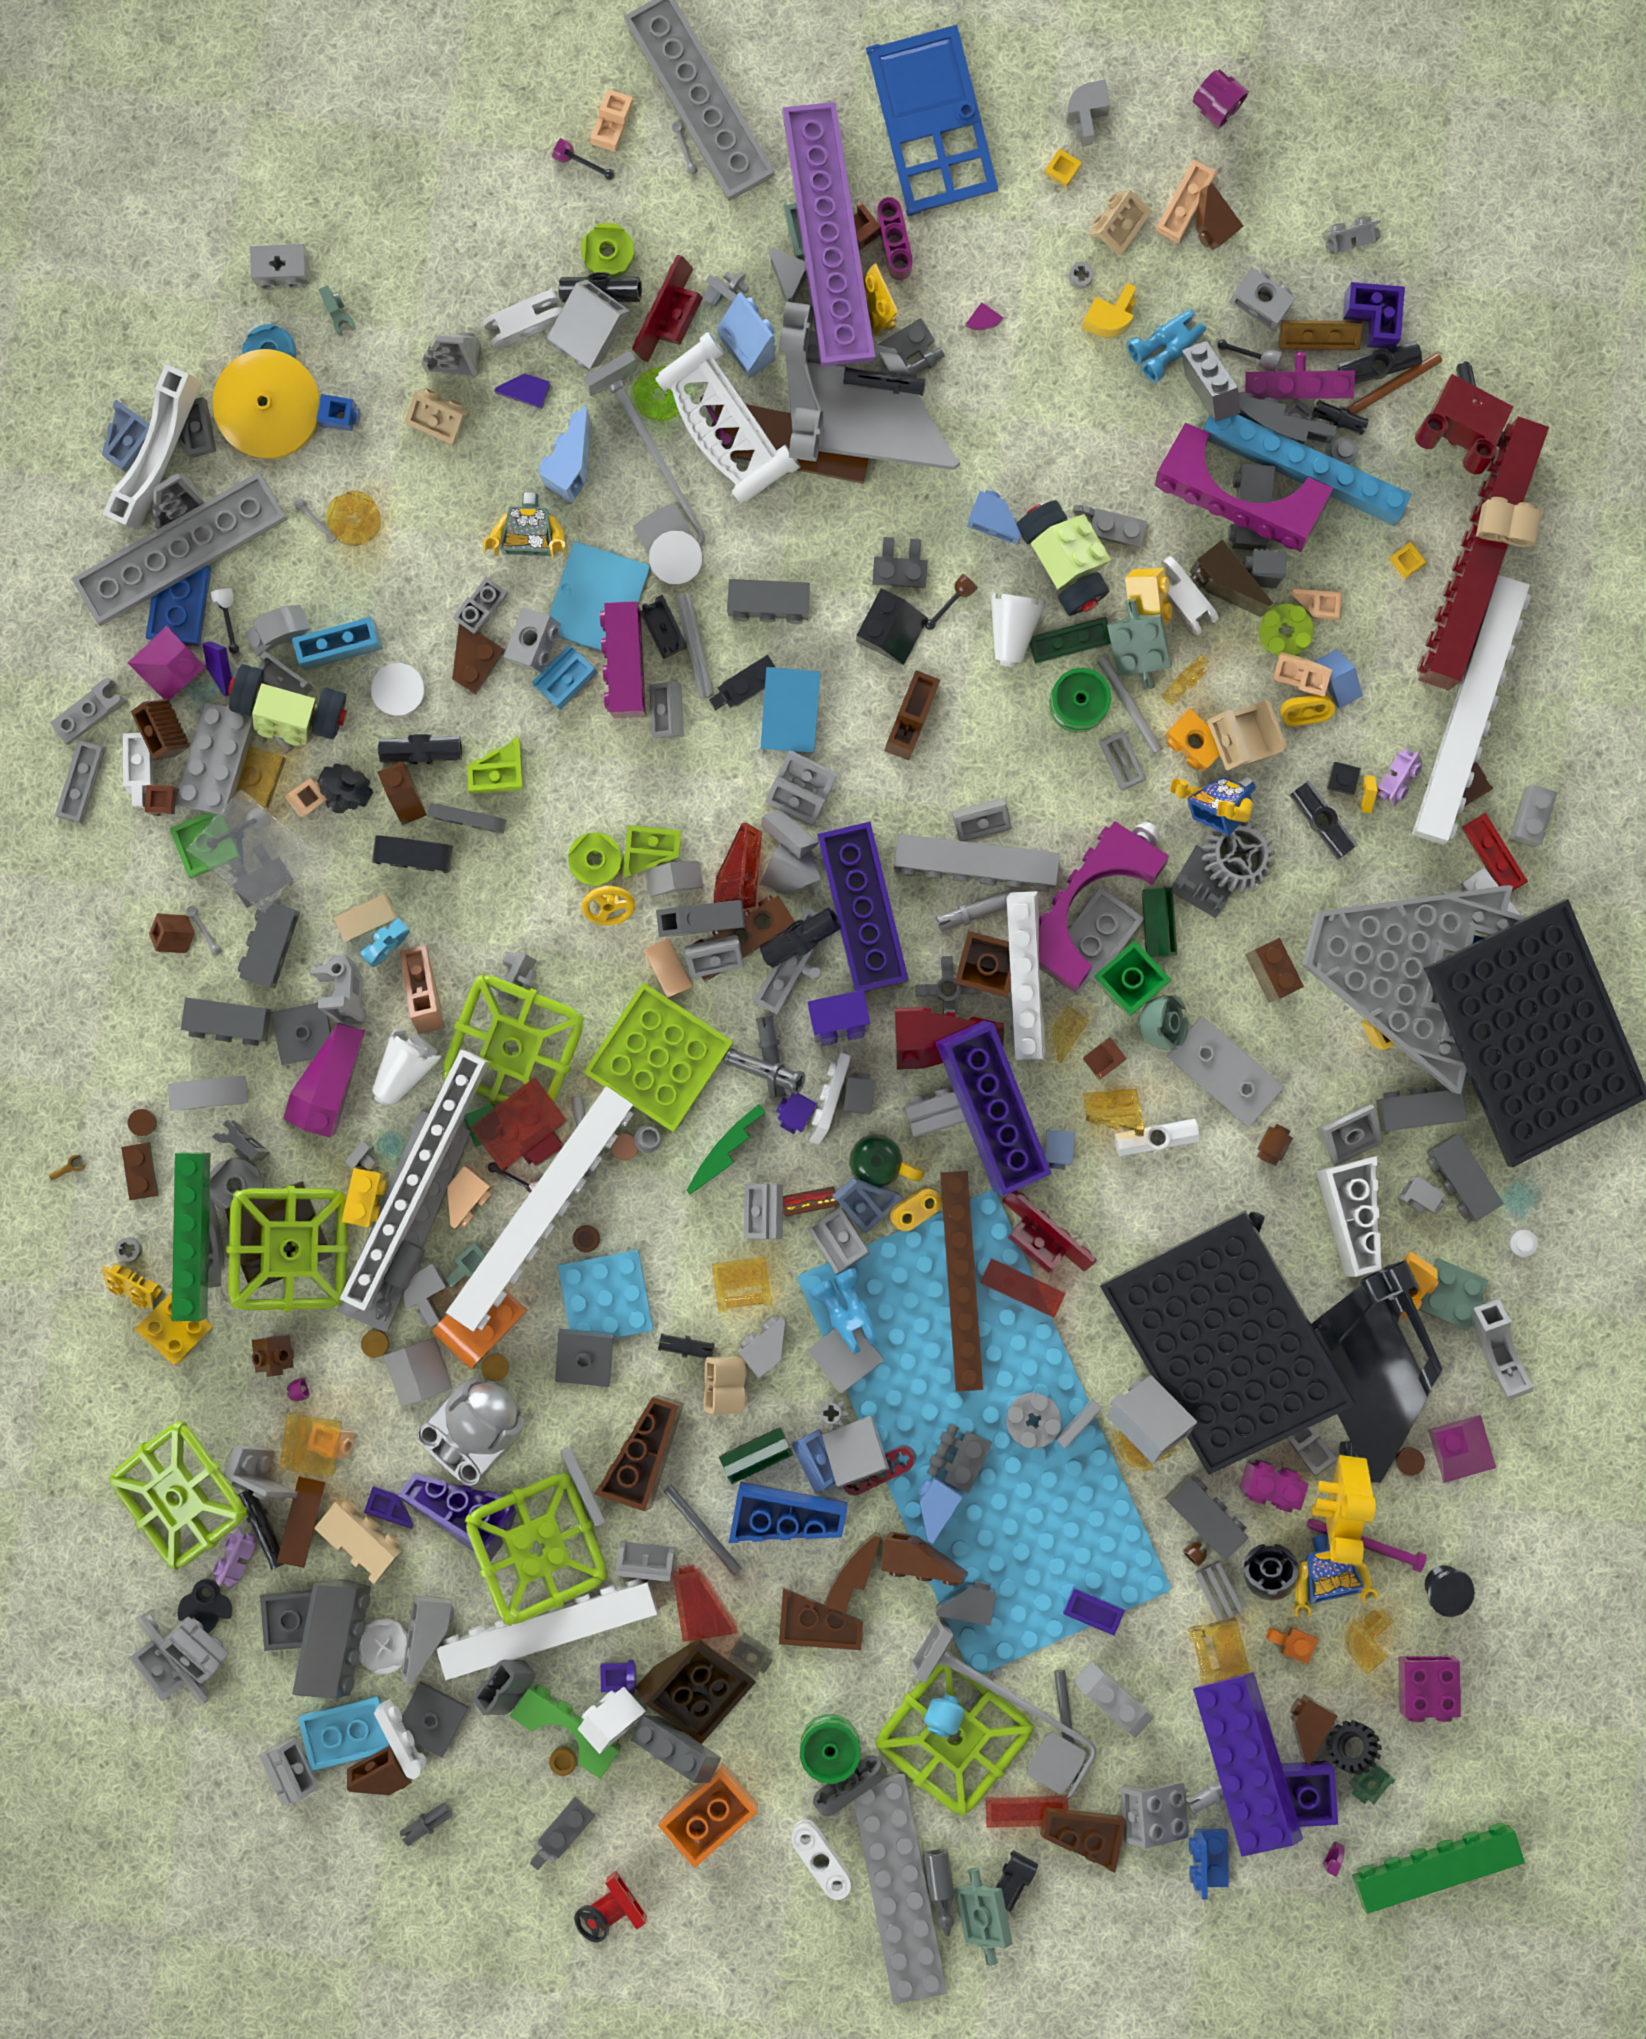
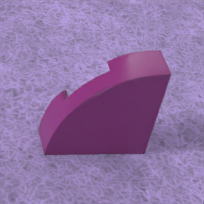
(984, 318)
(1334, 1858)

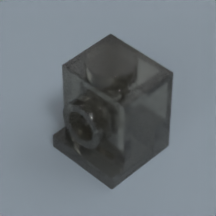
(746, 1645)

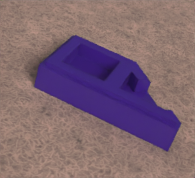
(525, 390)
(218, 665)
(388, 1507)

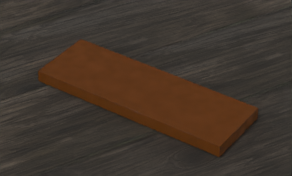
(778, 428)

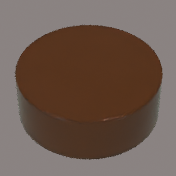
(142, 1122)
(586, 1238)
(1410, 1461)

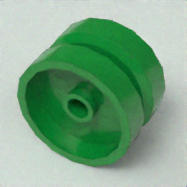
(1074, 715)
(834, 1765)

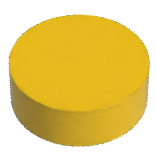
(911, 1172)

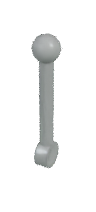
(677, 128)
(301, 505)
(192, 911)
(968, 1705)

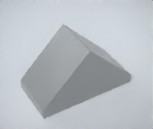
(789, 273)
(673, 877)

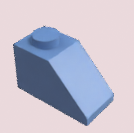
(993, 517)
(937, 1505)

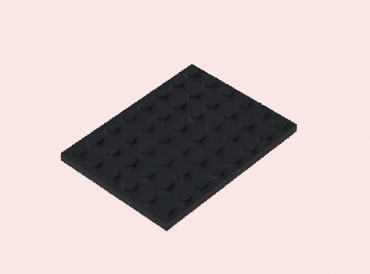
(1537, 1032)
(1228, 1342)

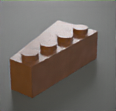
(643, 1456)

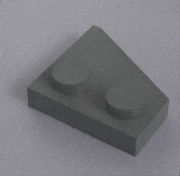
(197, 432)

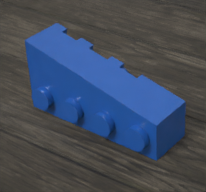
(784, 1514)

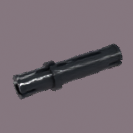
(895, 383)
(248, 1499)

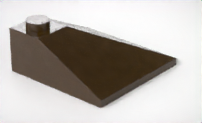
(274, 1211)
(694, 1689)

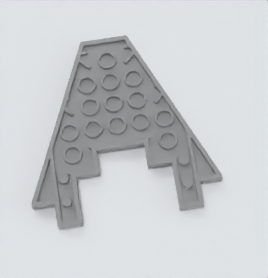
(1378, 961)

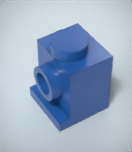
(331, 406)

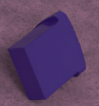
(618, 1675)

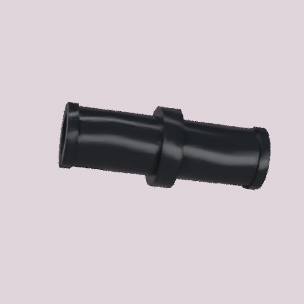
(1340, 417)
(685, 1346)

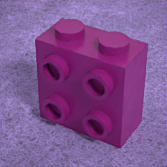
(1282, 1488)
(1429, 1688)

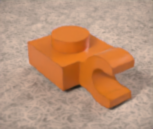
(1295, 1643)

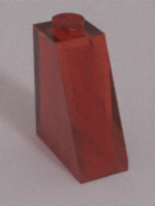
(700, 1606)

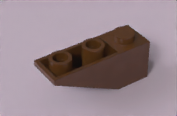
(913, 1556)

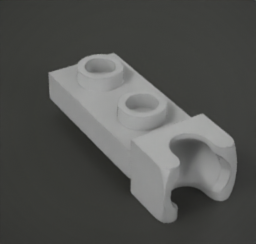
(87, 711)

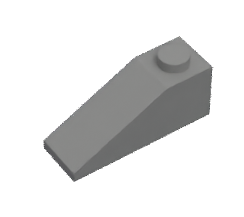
(426, 1629)

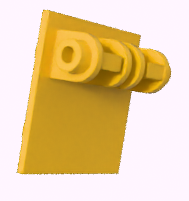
(879, 302)
(119, 1282)
(171, 1337)

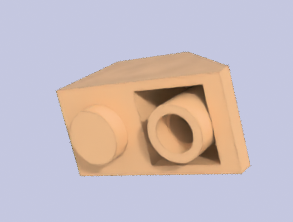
(465, 1194)

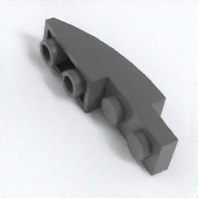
(1294, 426)

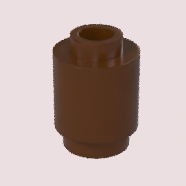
(1274, 1144)

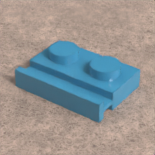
(564, 677)

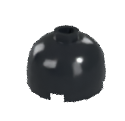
(1271, 1571)

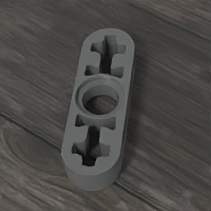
(461, 816)
(869, 1780)

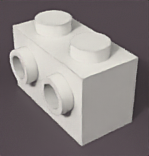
(611, 1719)

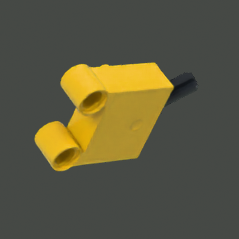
(1347, 1505)

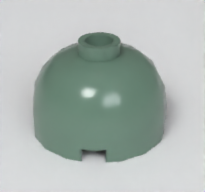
(1163, 1022)

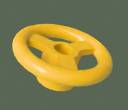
(609, 901)

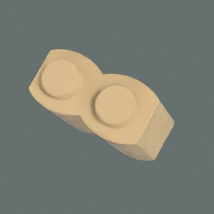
(1508, 522)
(725, 1385)

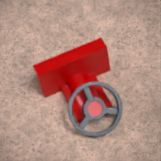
(610, 1909)

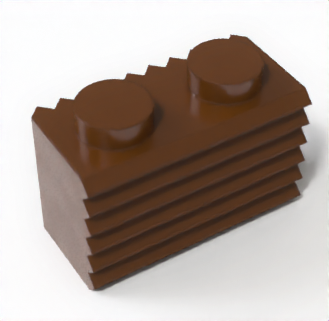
(160, 729)

